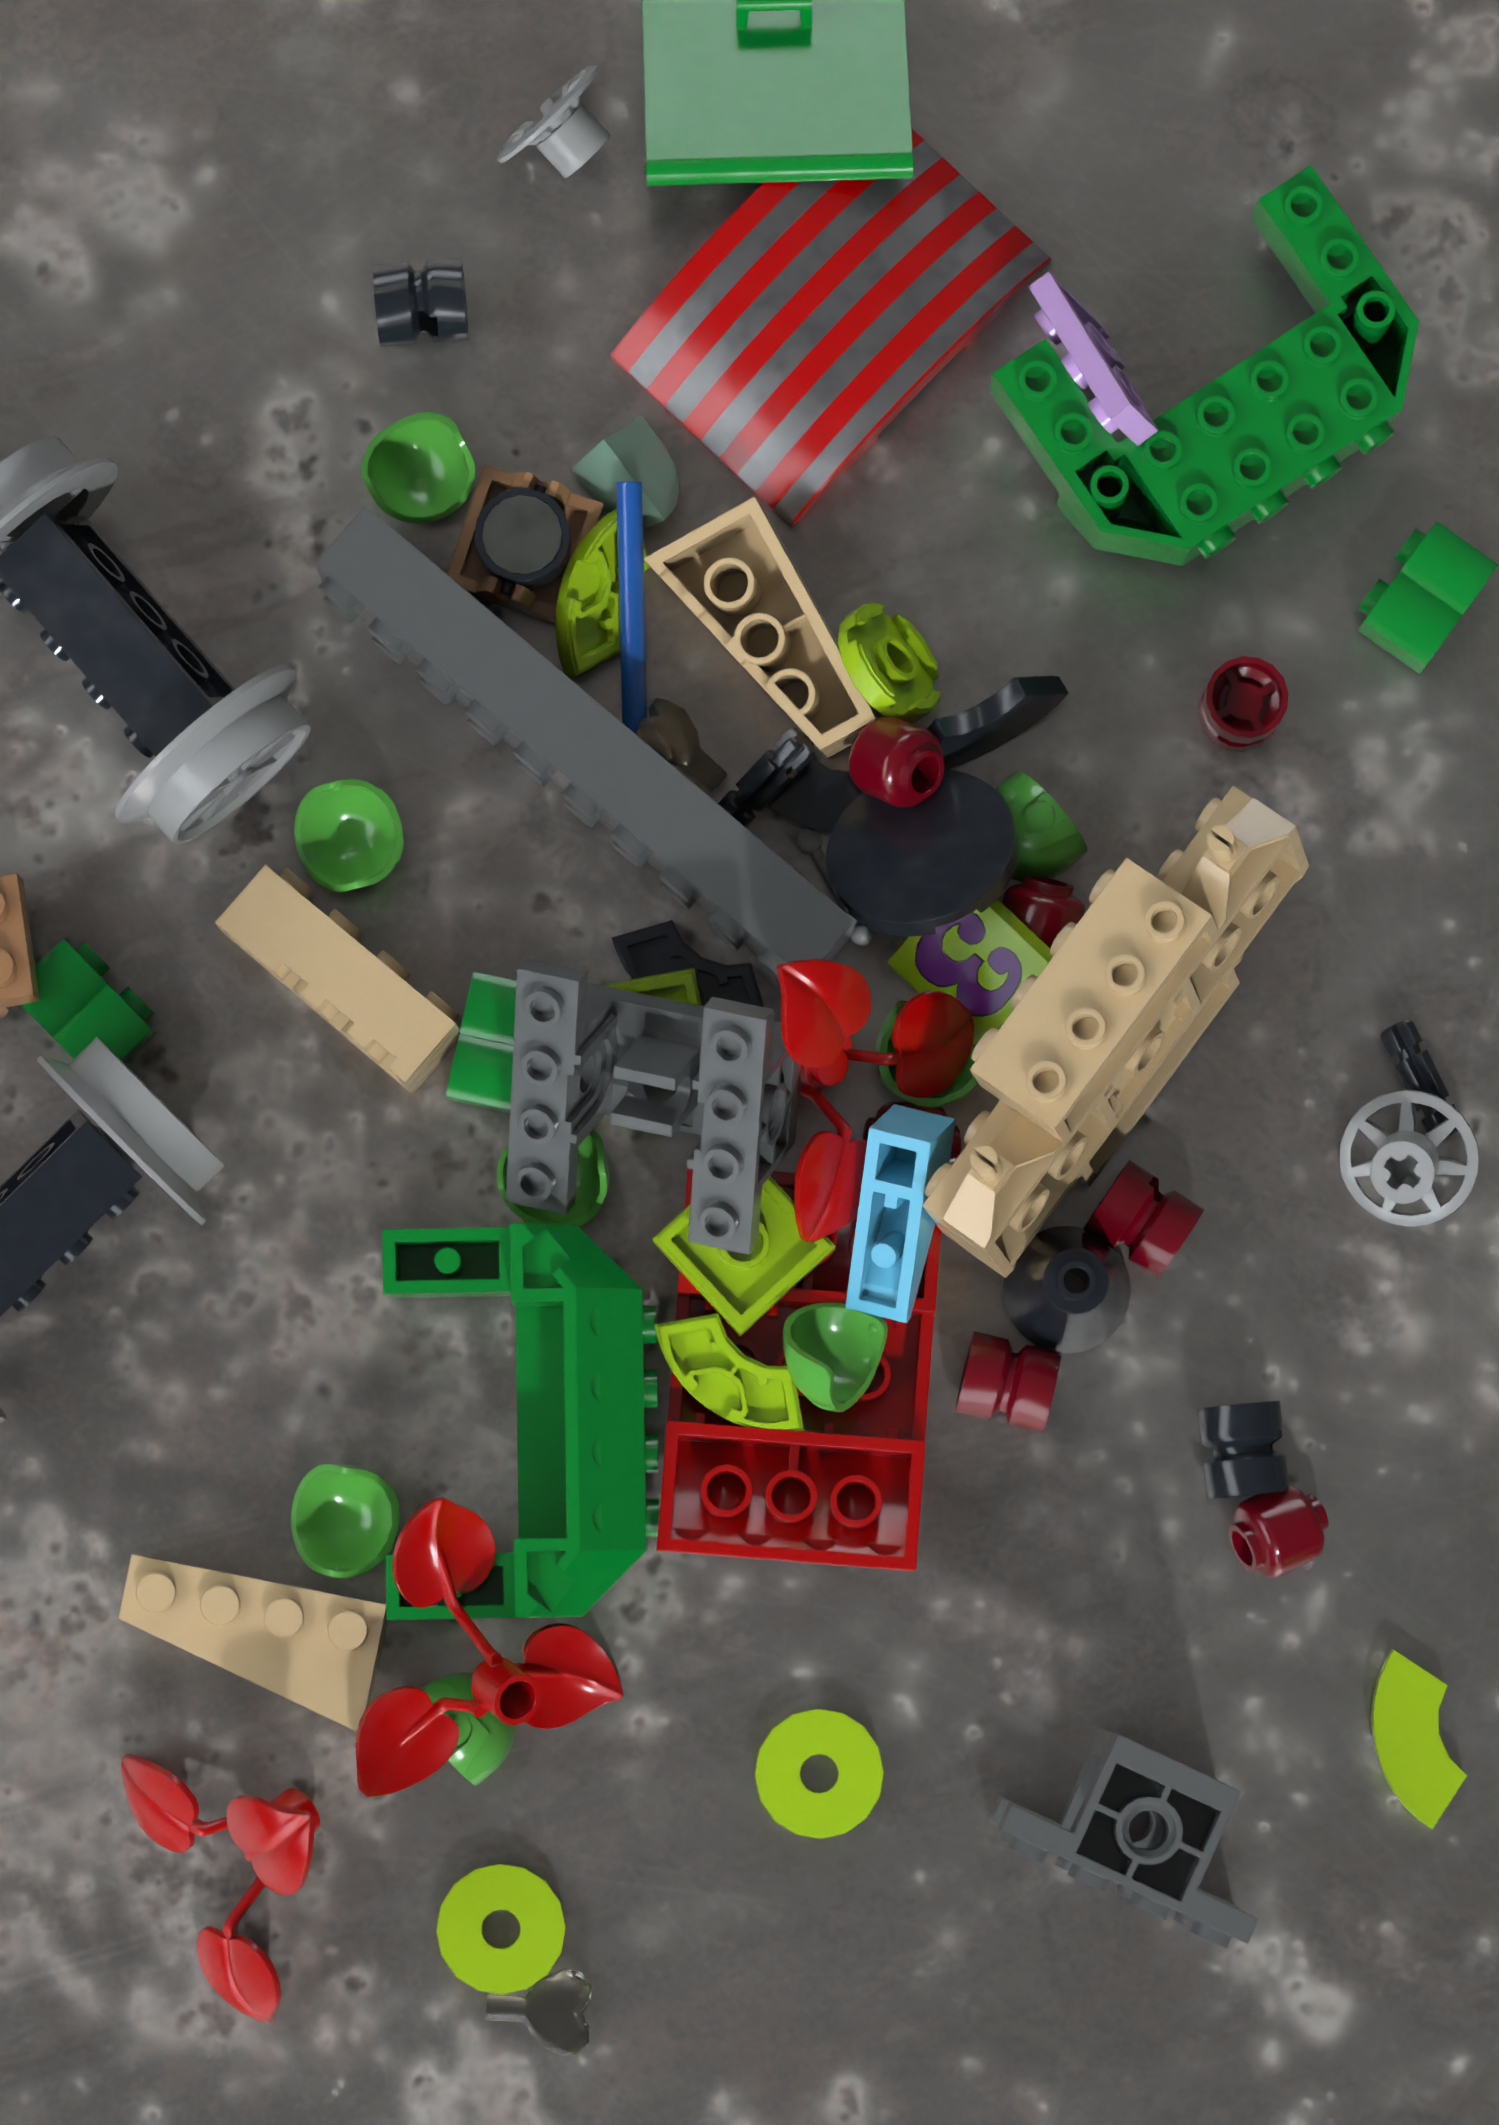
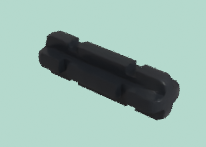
(768, 776)
(1416, 1068)

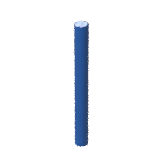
(631, 603)

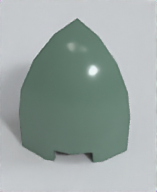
(629, 456)

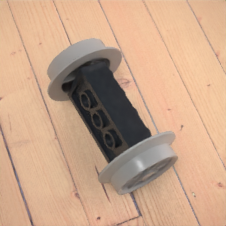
(207, 737)
(92, 1170)

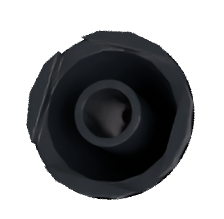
(1047, 1310)

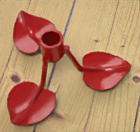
(819, 1013)
(560, 1680)
(273, 1837)

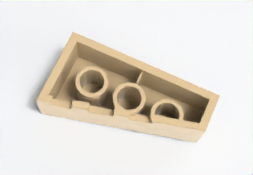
(759, 608)
(340, 978)
(278, 1635)

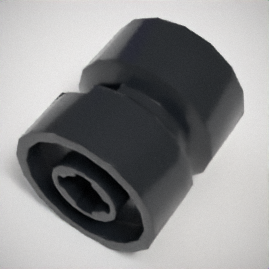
(420, 302)
(1243, 1449)

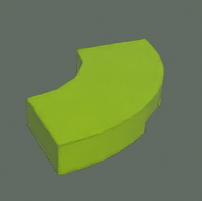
(589, 600)
(726, 1378)
(1409, 1739)

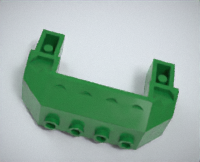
(1251, 431)
(577, 1409)

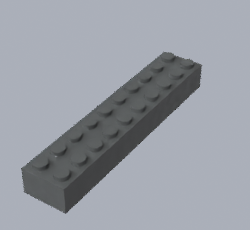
(579, 746)

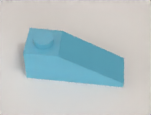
(891, 1222)

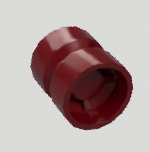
(1243, 704)
(1143, 1219)
(1008, 1381)

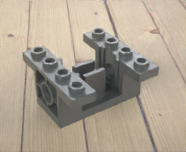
(656, 1071)
(1164, 1863)

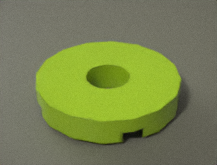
(889, 662)
(825, 1812)
(493, 1967)

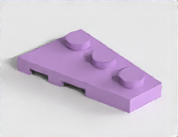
(1092, 360)

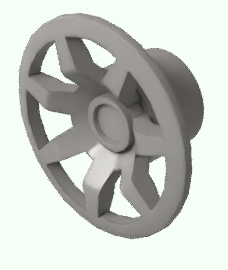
(566, 133)
(1408, 1160)

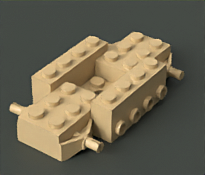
(1110, 1023)

